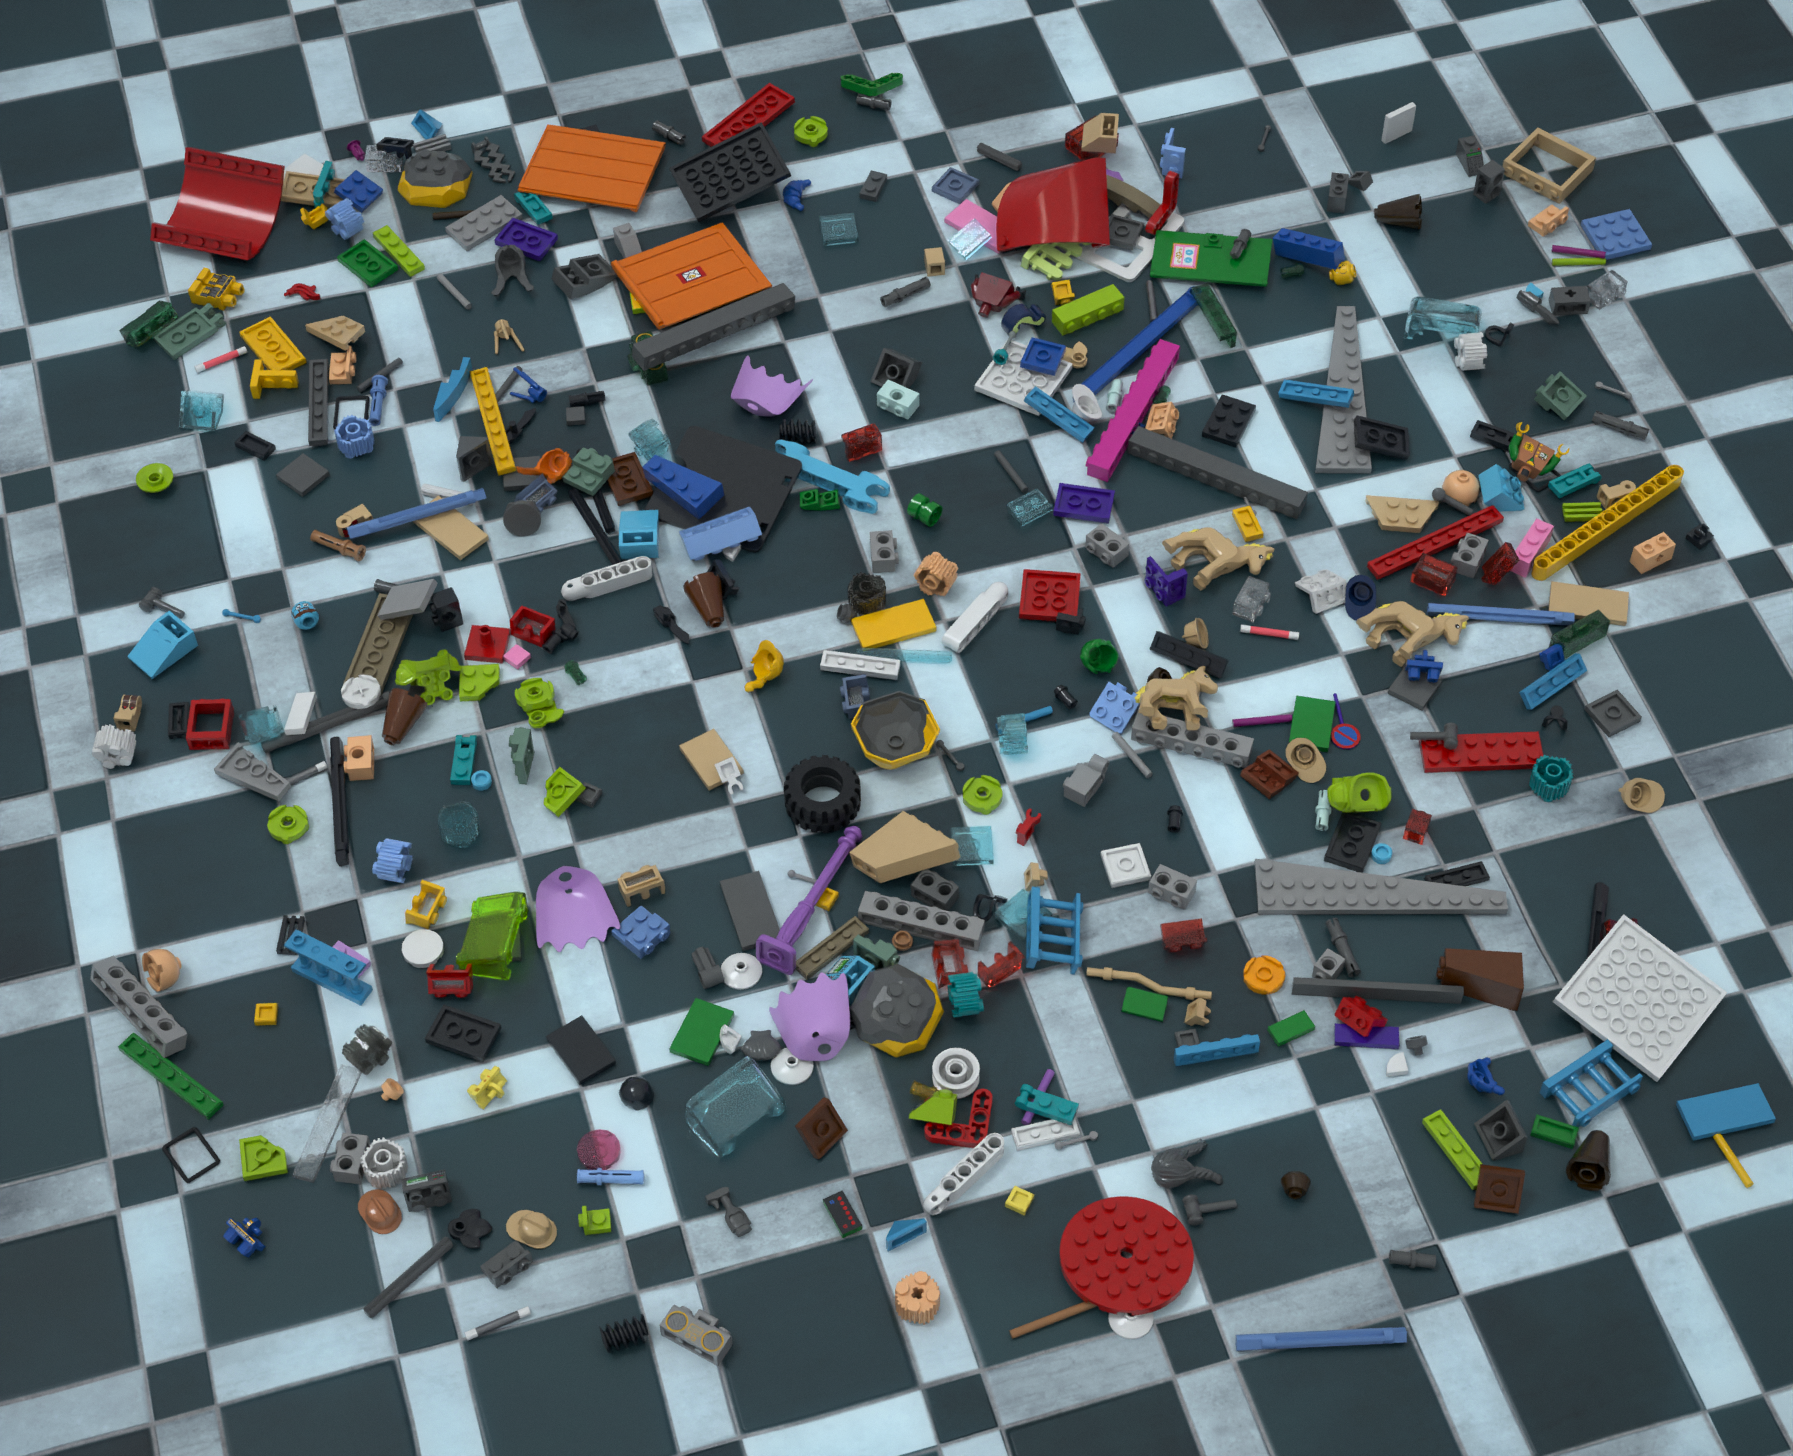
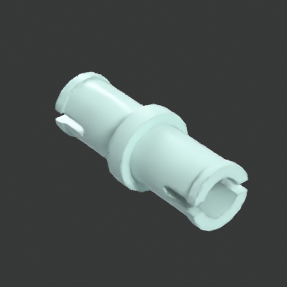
(1114, 395)
(1323, 811)

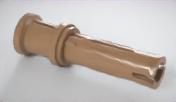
(345, 547)

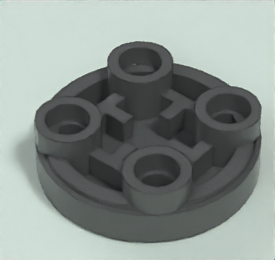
(522, 518)

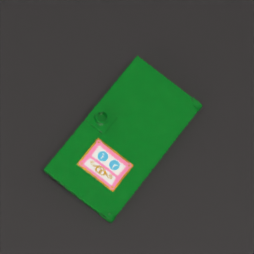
(1209, 258)

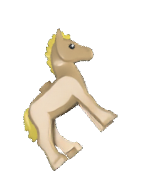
(1219, 551)
(1413, 625)
(1176, 694)

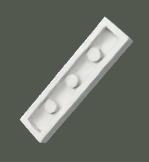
(860, 665)

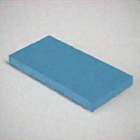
(1725, 1111)

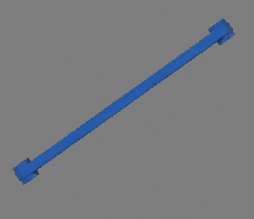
(1141, 342)

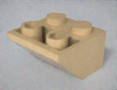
(1101, 133)

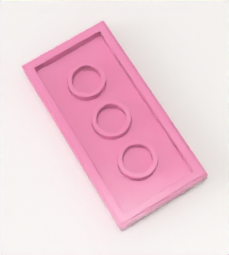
(967, 212)

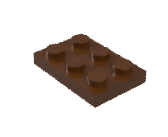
(628, 480)

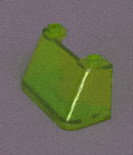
(493, 934)

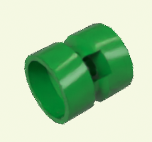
(922, 509)

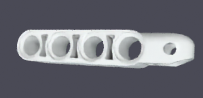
(608, 579)
(975, 617)
(953, 1179)

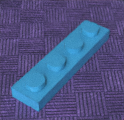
(1316, 393)
(1059, 414)
(1553, 681)
(1216, 1050)

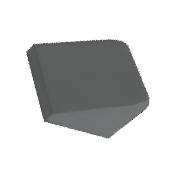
(1361, 180)

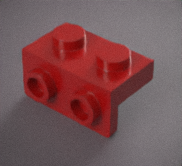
(1359, 1015)

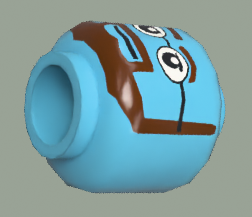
(304, 615)

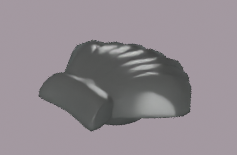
(761, 1046)

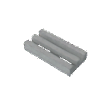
(437, 143)

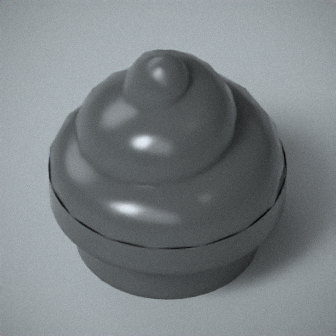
(845, 613)

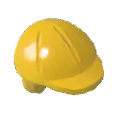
(767, 665)

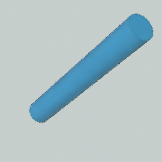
(1036, 714)

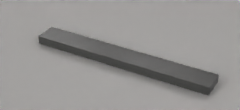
(1377, 990)

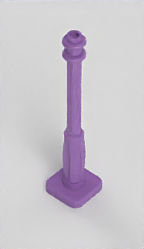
(779, 952)

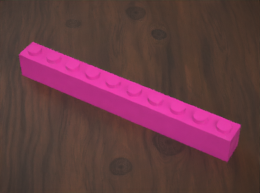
(1133, 410)

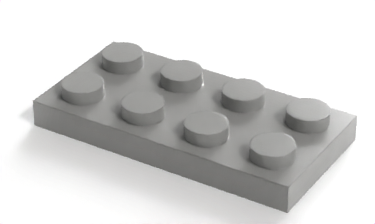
(483, 223)

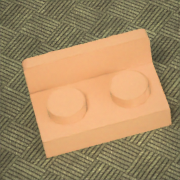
(1548, 220)
(342, 367)
(1163, 419)

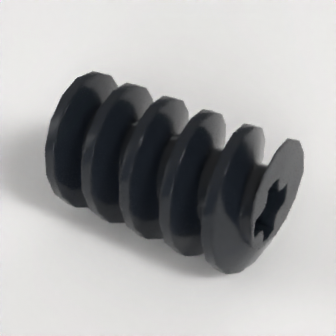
(798, 431)
(624, 1333)

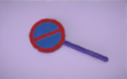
(1344, 735)

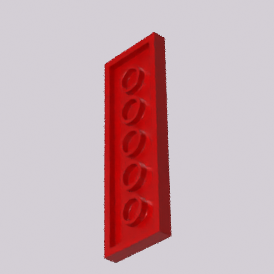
(761, 107)
(1482, 752)

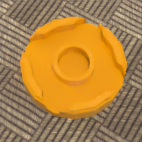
(1264, 975)

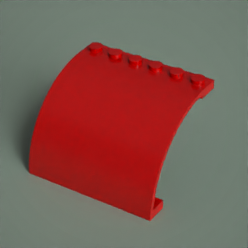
(223, 205)

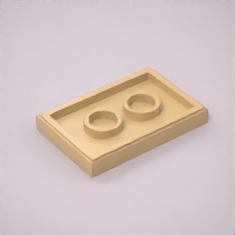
(703, 753)

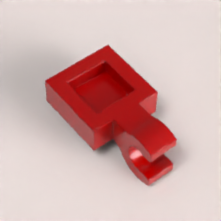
(1026, 829)

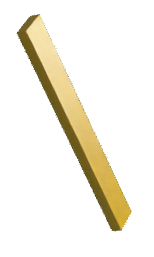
(492, 421)

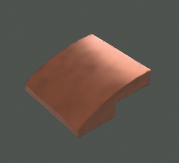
(1269, 774)

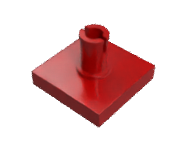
(487, 644)

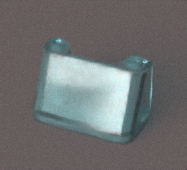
(1442, 317)
(732, 1105)

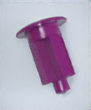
(354, 147)

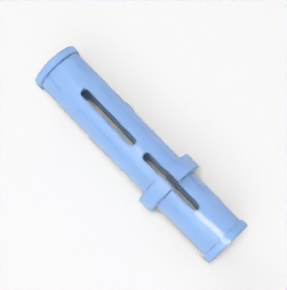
(610, 1176)

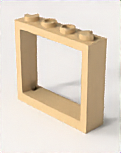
(1558, 148)

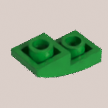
(820, 501)

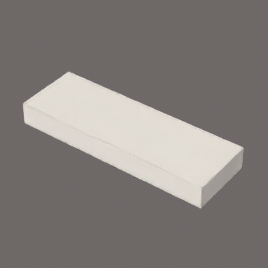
(300, 713)
(1043, 1133)

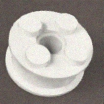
(956, 1061)

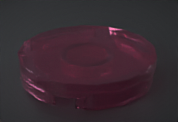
(598, 1149)

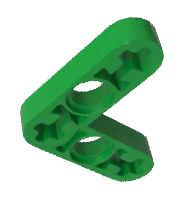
(872, 88)

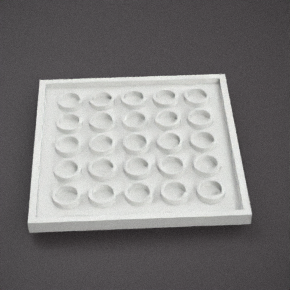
(1640, 997)

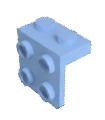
(1173, 156)
(1115, 707)

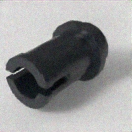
(1063, 694)
(1175, 813)

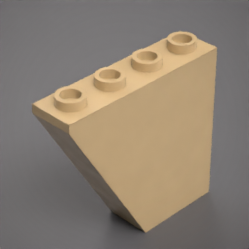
(902, 849)

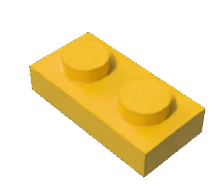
(1247, 523)

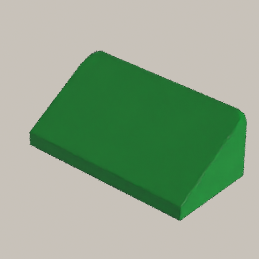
(1145, 1004)

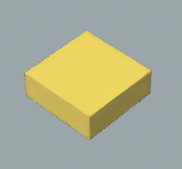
(1019, 1200)

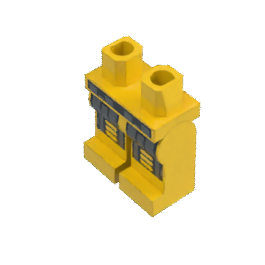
(215, 289)

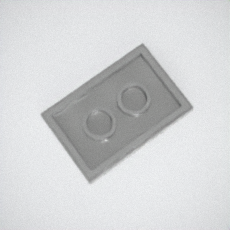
(407, 599)

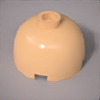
(1462, 486)
(162, 968)

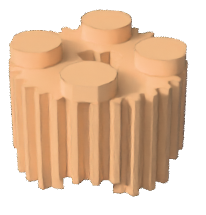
(936, 574)
(917, 1298)

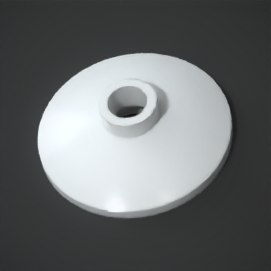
(741, 978)
(790, 1073)
(1131, 1327)

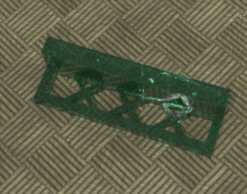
(1215, 314)

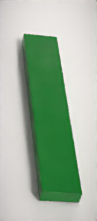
(170, 1076)

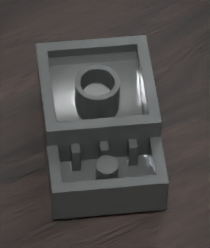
(583, 275)

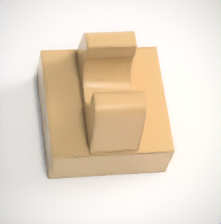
(1034, 876)
(1196, 1012)

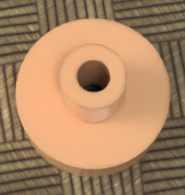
(391, 1090)

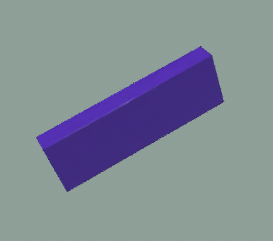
(1379, 1037)

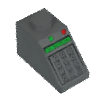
(1470, 155)

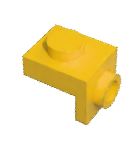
(315, 217)
(1062, 292)

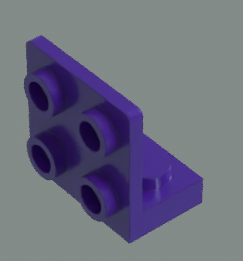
(1166, 588)

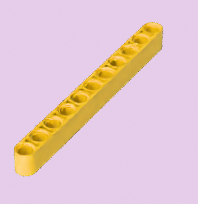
(1607, 522)

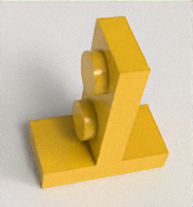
(271, 379)

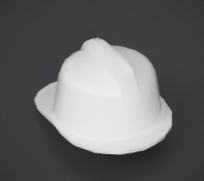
(1085, 403)

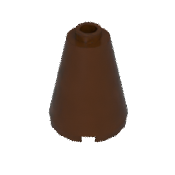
(706, 597)
(401, 715)

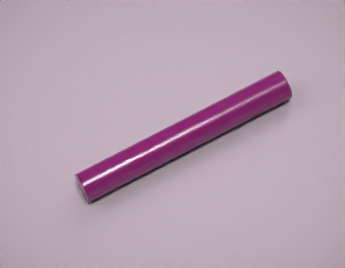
(1578, 251)
(1261, 720)

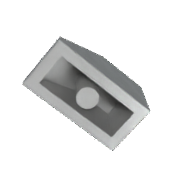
(626, 240)

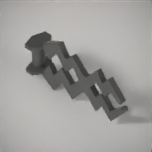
(492, 148)

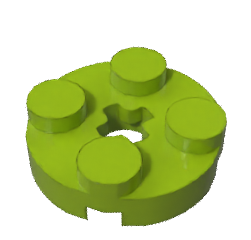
(803, 131)
(543, 698)
(986, 803)
(288, 833)

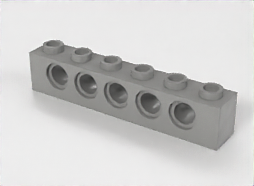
(1225, 747)
(870, 914)
(139, 1006)

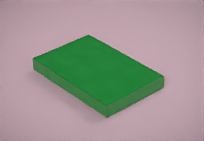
(367, 263)
(1313, 721)
(700, 1031)

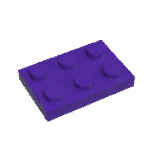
(529, 238)
(1084, 503)

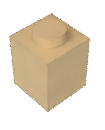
(934, 261)

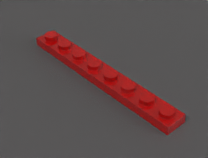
(1434, 542)

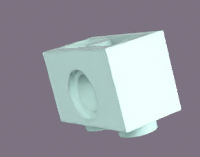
(898, 399)

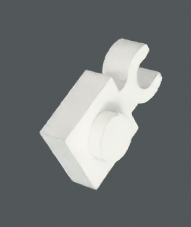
(728, 772)

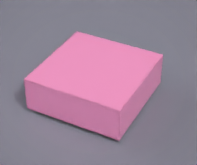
(517, 656)

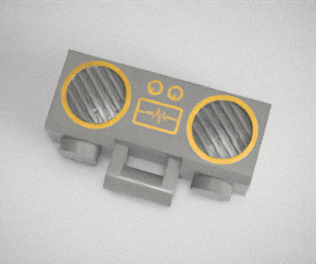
(695, 1335)

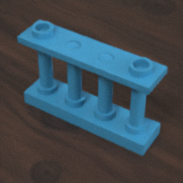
(1035, 937)
(328, 967)
(1586, 1064)

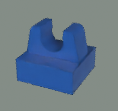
(1552, 656)

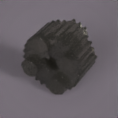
(867, 593)
(367, 1049)

